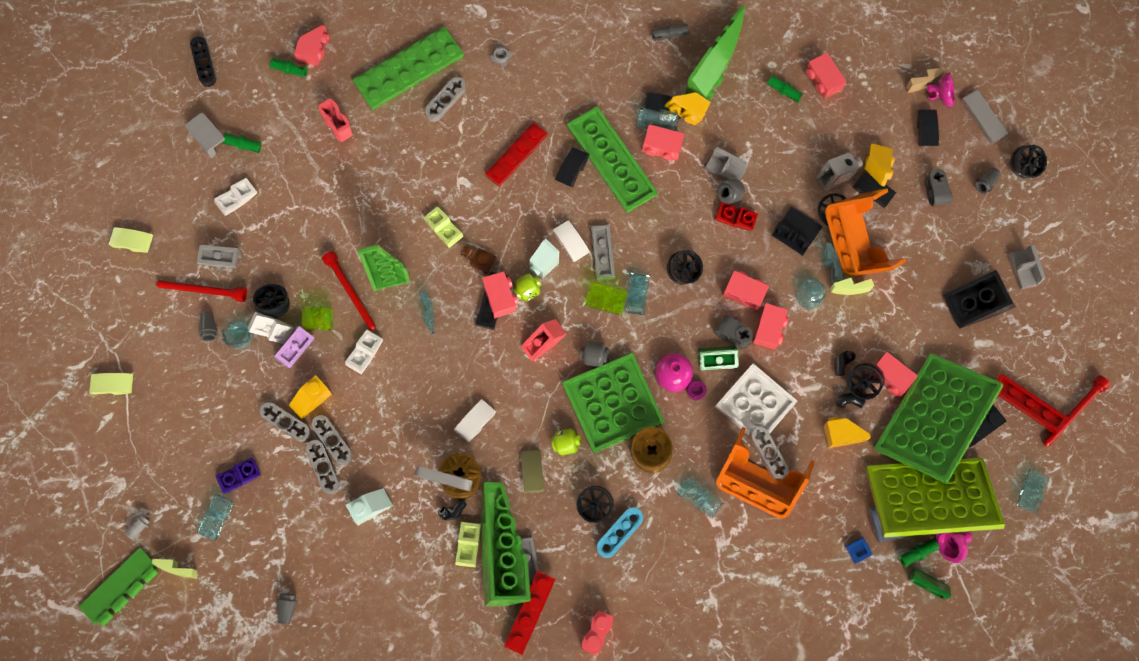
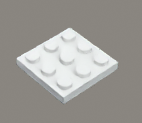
(756, 402)

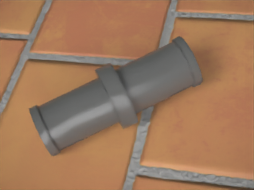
(670, 32)

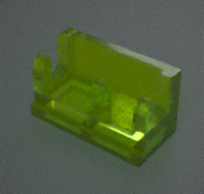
(606, 298)

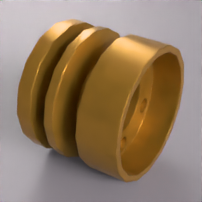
(652, 438)
(471, 471)

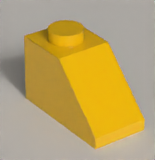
(309, 397)
(843, 432)

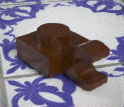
(481, 260)

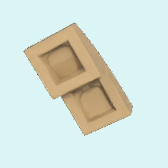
(920, 83)

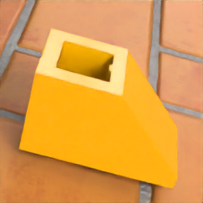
(689, 107)
(879, 163)

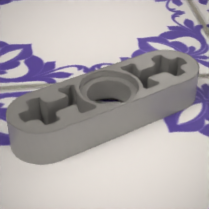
(446, 91)
(300, 425)
(335, 454)
(776, 454)
(443, 478)
(323, 482)

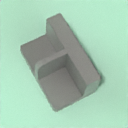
(204, 133)
(726, 165)
(218, 256)
(1027, 267)

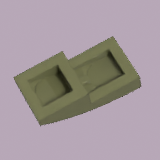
(532, 471)

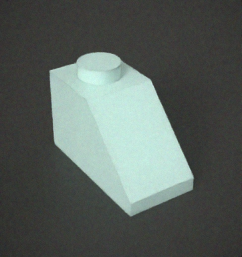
(544, 259)
(369, 506)

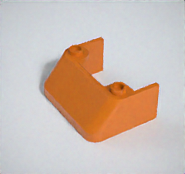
(852, 239)
(756, 485)

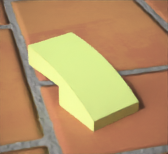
(443, 227)
(130, 239)
(847, 287)
(111, 383)
(468, 544)
(172, 567)

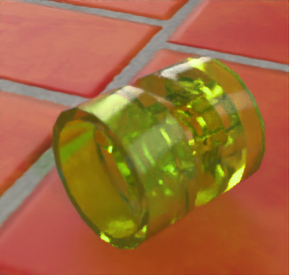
(317, 318)

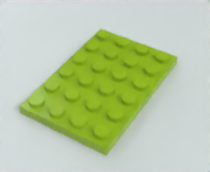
(922, 505)

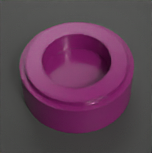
(696, 390)

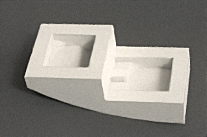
(236, 197)
(571, 241)
(270, 327)
(364, 352)
(474, 420)

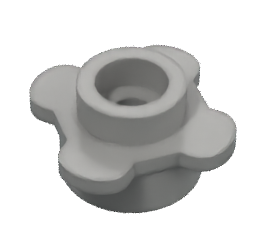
(500, 51)

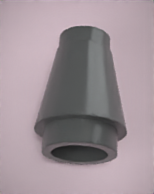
(987, 181)
(207, 327)
(286, 605)

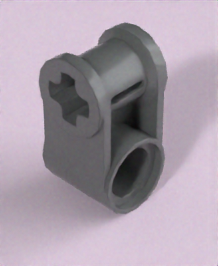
(938, 188)
(732, 330)

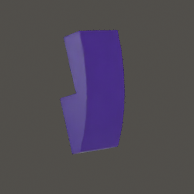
(238, 476)

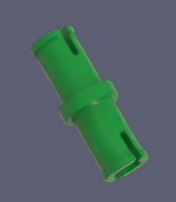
(288, 67)
(785, 89)
(242, 142)
(919, 552)

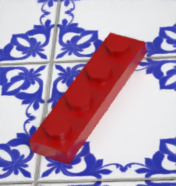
(516, 154)
(1031, 405)
(529, 613)

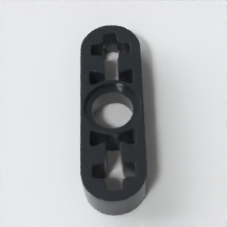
(201, 68)

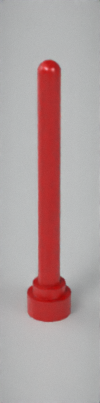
(331, 260)
(238, 293)
(1099, 385)

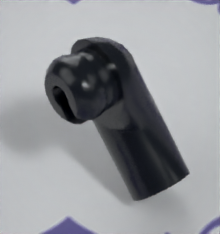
(842, 360)
(848, 398)
(452, 513)

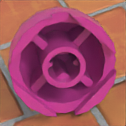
(673, 372)

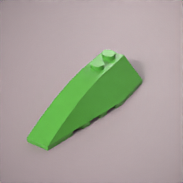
(716, 60)
(382, 268)
(502, 554)

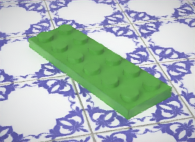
(408, 68)
(612, 159)

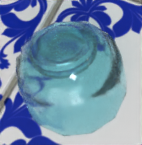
(810, 293)
(237, 335)

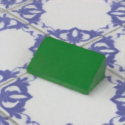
(718, 357)
(930, 584)

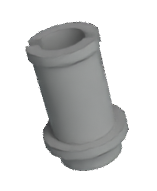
(137, 526)

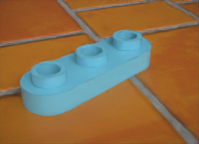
(624, 525)

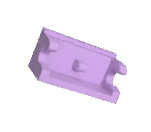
(294, 347)

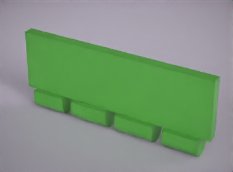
(122, 582)

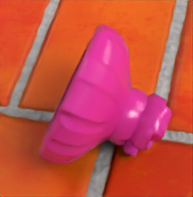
(943, 90)
(954, 545)

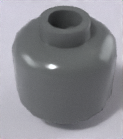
(730, 191)
(594, 353)

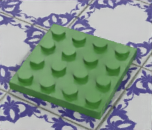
(612, 402)

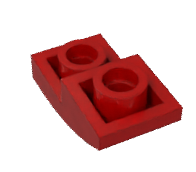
(736, 217)

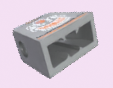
(838, 170)

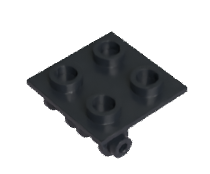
(797, 231)

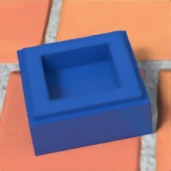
(858, 550)

